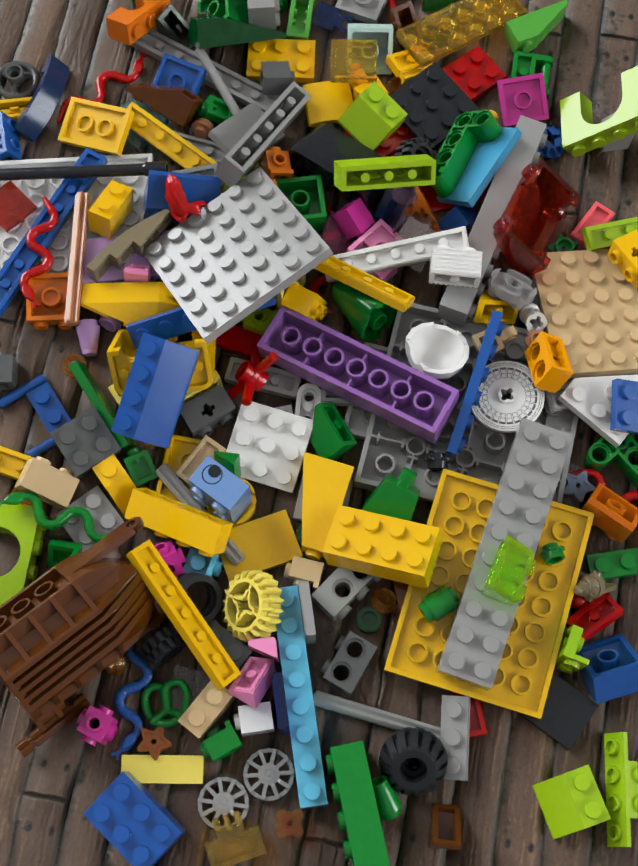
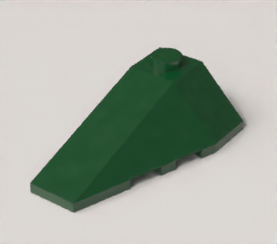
(217, 31)

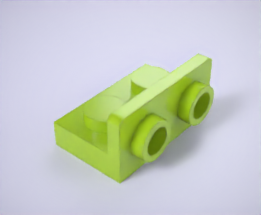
(571, 643)

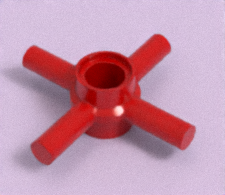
(251, 376)

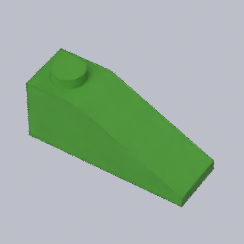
(529, 30)

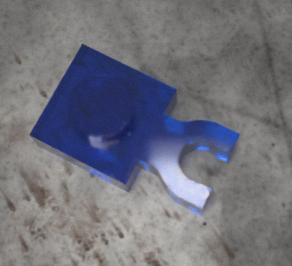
(328, 17)

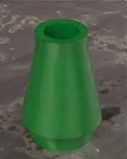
(387, 801)

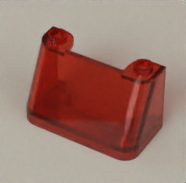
(532, 216)

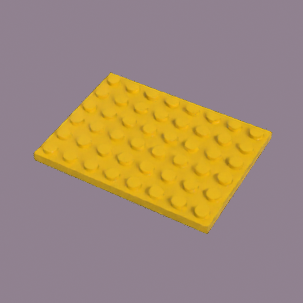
(540, 620)

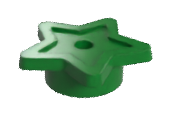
(562, 242)

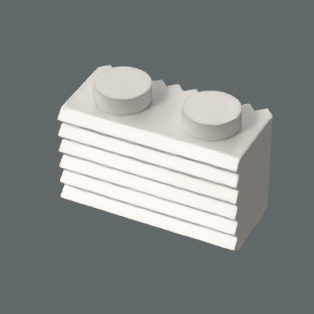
(455, 266)

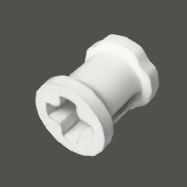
(532, 317)

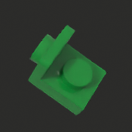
(214, 110)
(139, 465)

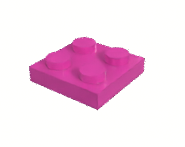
(522, 97)

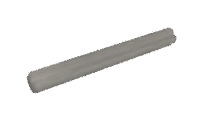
(185, 496)
(369, 713)

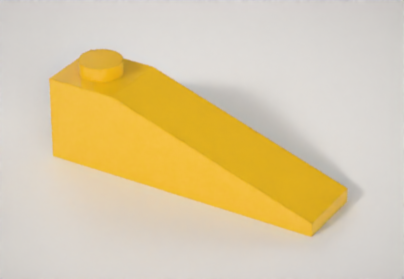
(128, 300)

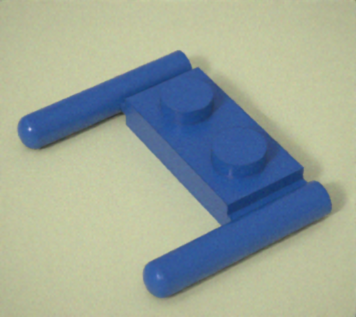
(46, 406)

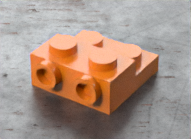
(50, 292)

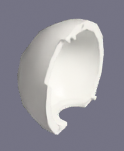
(436, 350)

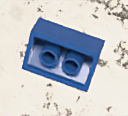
(194, 186)

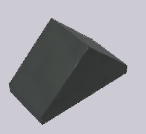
(173, 26)

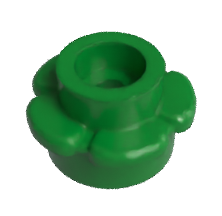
(552, 553)

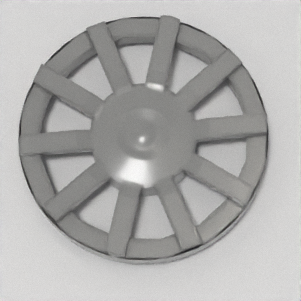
(268, 774)
(223, 802)

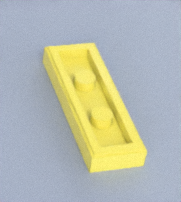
(165, 770)

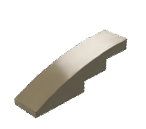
(129, 242)

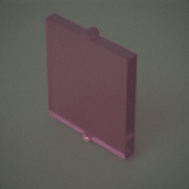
(334, 236)

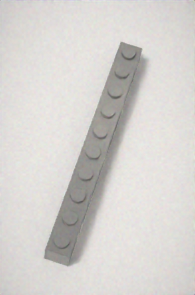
(458, 301)

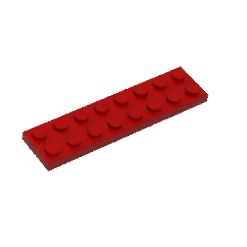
(472, 73)

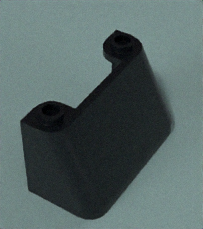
(317, 153)

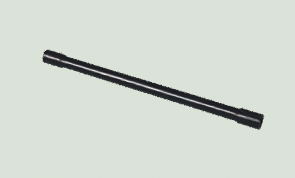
(87, 171)

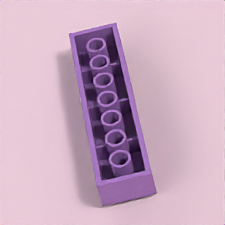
(360, 374)

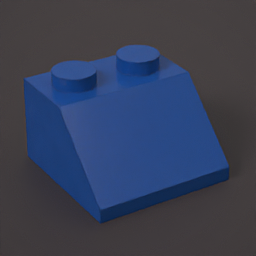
(611, 668)

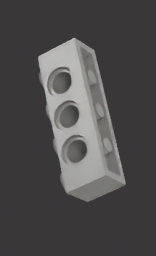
(335, 606)

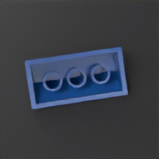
(155, 390)

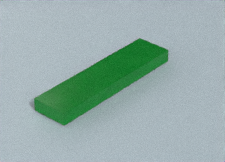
(98, 401)

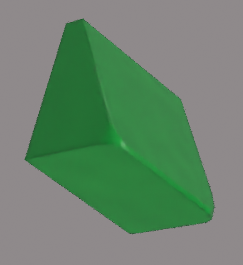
(230, 461)

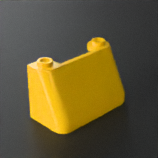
(122, 355)

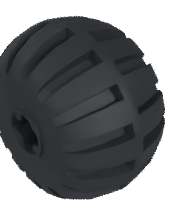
(419, 775)

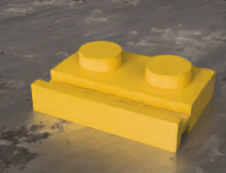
(403, 66)

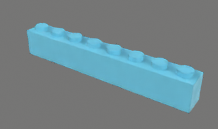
(300, 702)

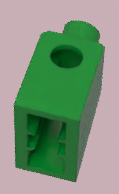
(394, 496)

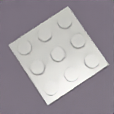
(270, 445)

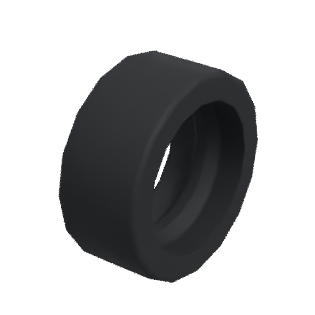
(213, 589)

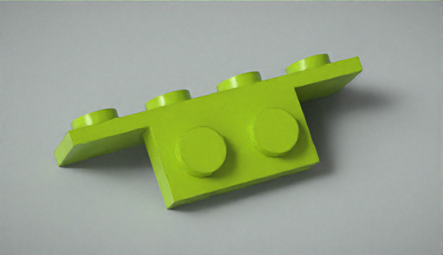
(621, 789)

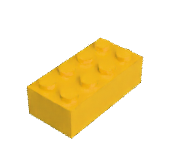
(383, 546)

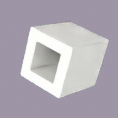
(254, 720)

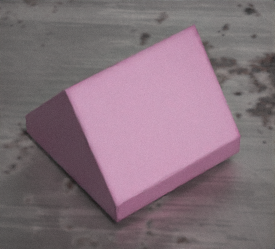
(137, 273)

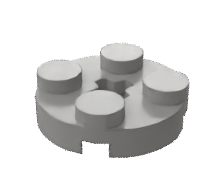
(511, 287)

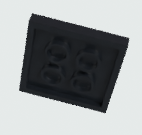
(432, 104)

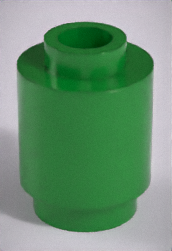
(438, 603)

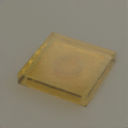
(353, 61)

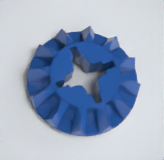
(556, 149)

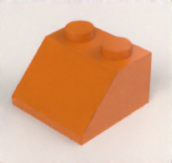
(612, 513)

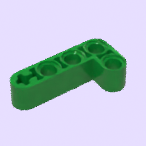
(459, 147)
(617, 455)

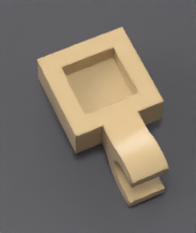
(507, 335)

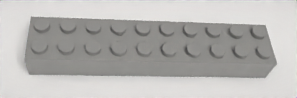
(519, 511)

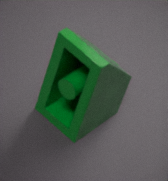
(330, 433)

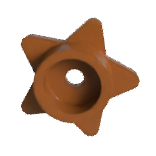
(153, 749)

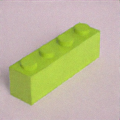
(384, 172)

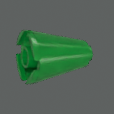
(363, 312)

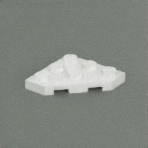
(592, 403)

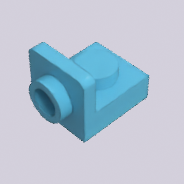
(202, 564)

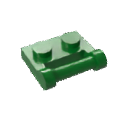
(525, 63)

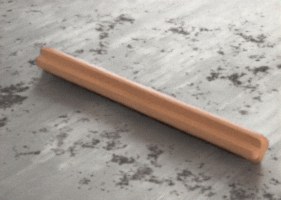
(76, 261)

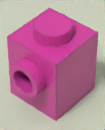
(354, 218)

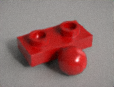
(594, 615)

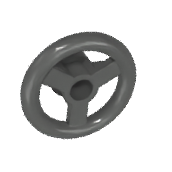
(14, 74)

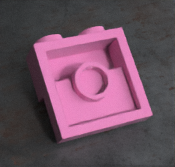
(378, 234)

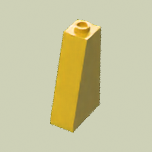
(324, 489)

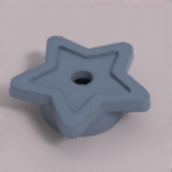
(578, 493)

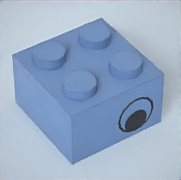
(220, 490)

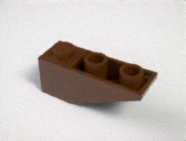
(174, 102)

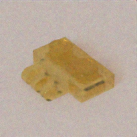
(234, 842)

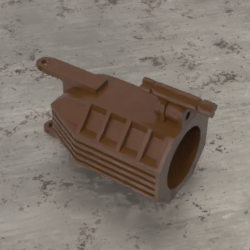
(71, 629)

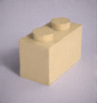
(47, 482)
(206, 710)

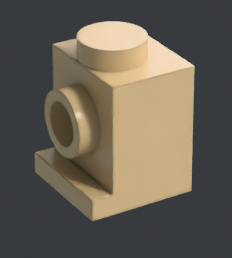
(304, 570)

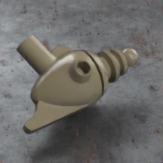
(592, 585)

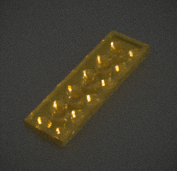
(456, 27)

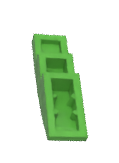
(300, 19)

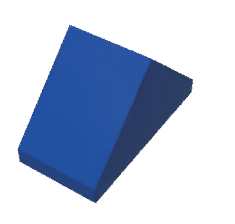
(459, 217)

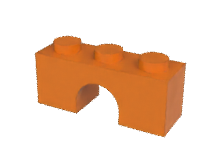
(131, 25)

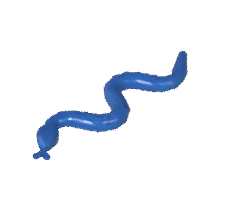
(119, 701)

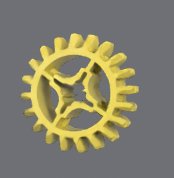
(252, 605)

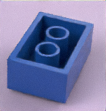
(134, 821)

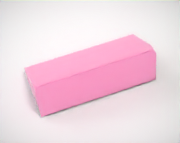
(265, 646)
(253, 681)

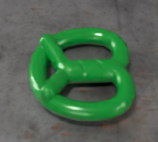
(166, 703)

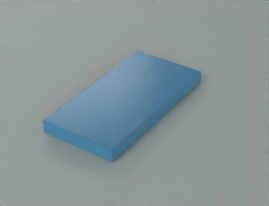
(482, 168)

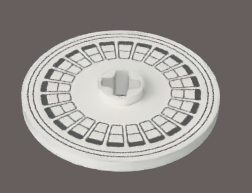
(525, 398)

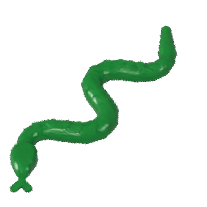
(17, 498)

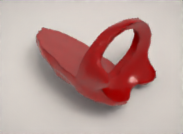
(178, 202)

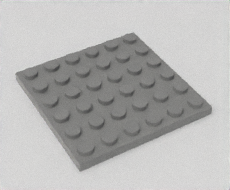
(236, 254)

